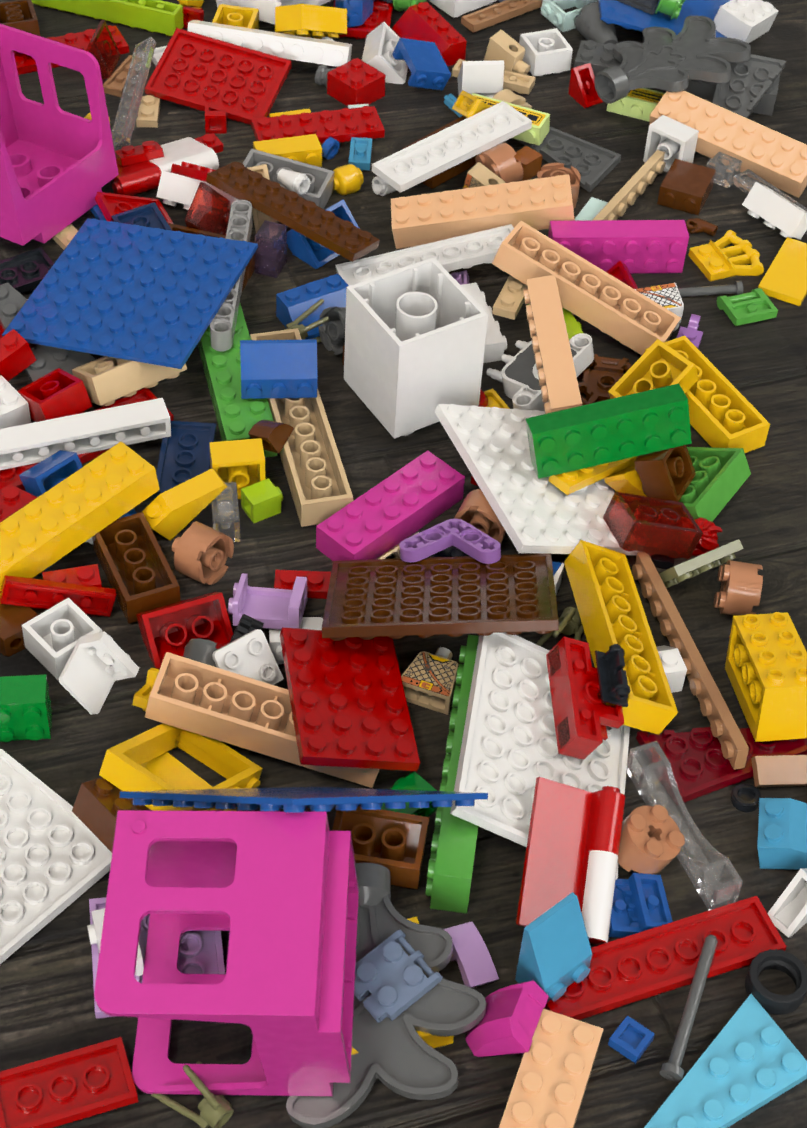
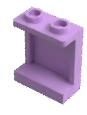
(269, 605)

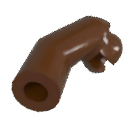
(699, 225)

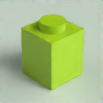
(261, 500)

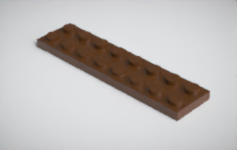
(293, 211)

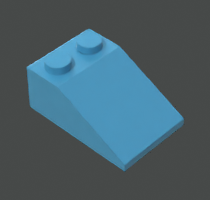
(782, 833)
(555, 949)

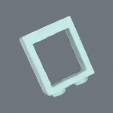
(563, 20)

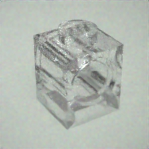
(725, 167)

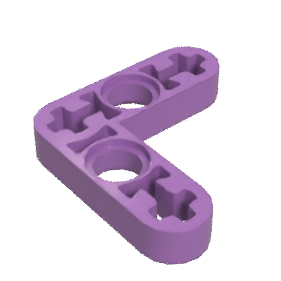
(451, 533)

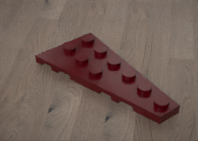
(699, 759)

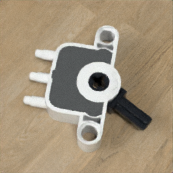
(521, 375)

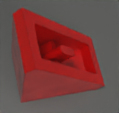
(583, 87)

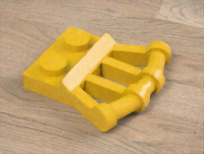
(716, 261)

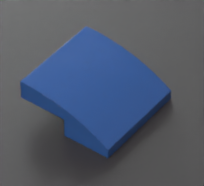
(638, 905)

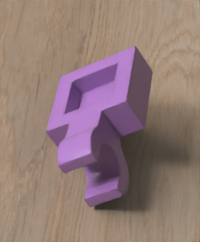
(692, 331)

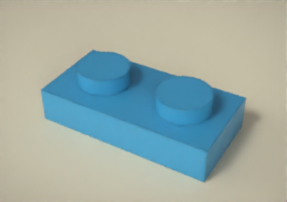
(360, 152)

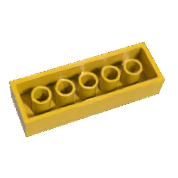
(717, 407)

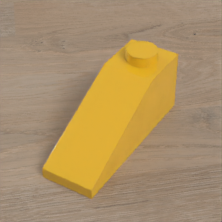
(181, 504)

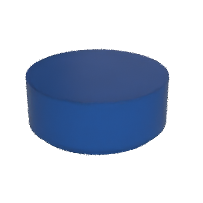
(330, 148)

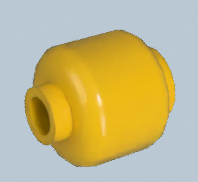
(347, 179)

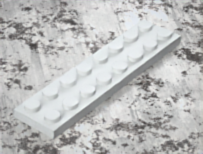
(451, 146)
(450, 253)

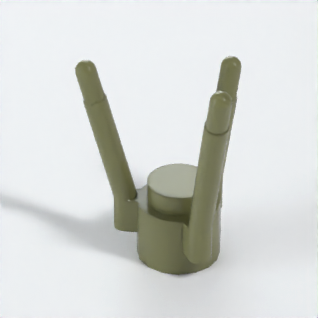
(303, 330)
(568, 624)
(214, 1108)

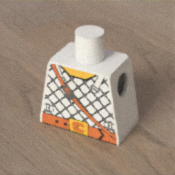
(666, 296)

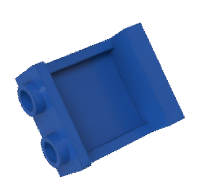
(424, 62)

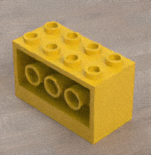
(769, 675)

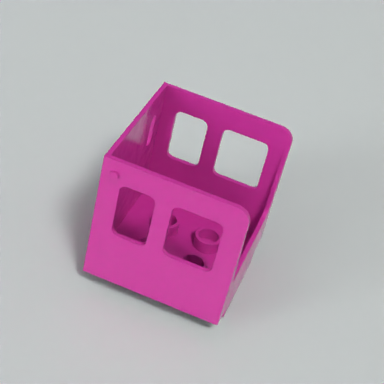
(48, 156)
(291, 960)

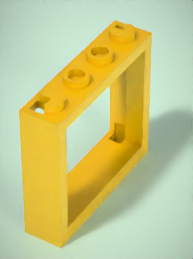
(124, 762)

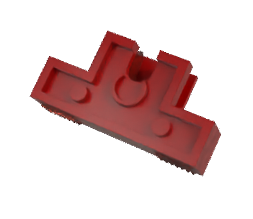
(577, 701)

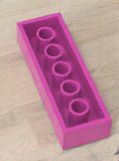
(639, 244)
(391, 510)

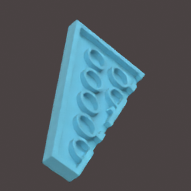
(735, 1074)

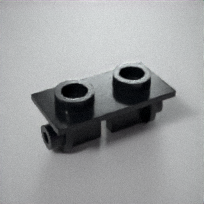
(612, 677)

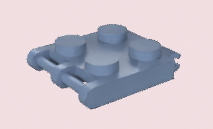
(392, 978)

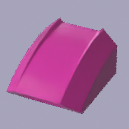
(508, 1020)

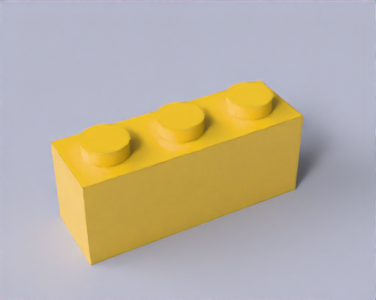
(298, 148)

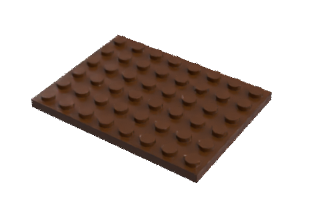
(440, 597)

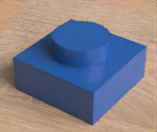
(631, 1039)

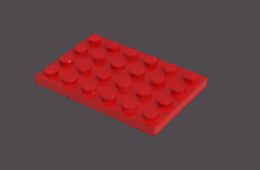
(218, 72)
(348, 702)

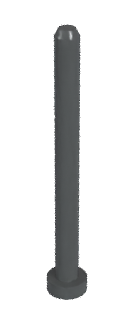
(736, 289)
(672, 1070)

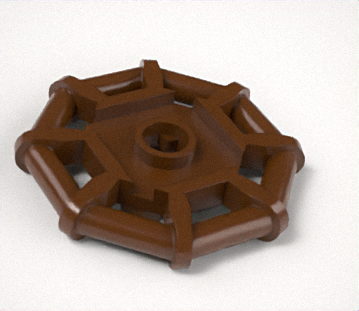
(605, 371)

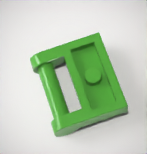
(747, 307)

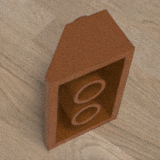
(387, 840)

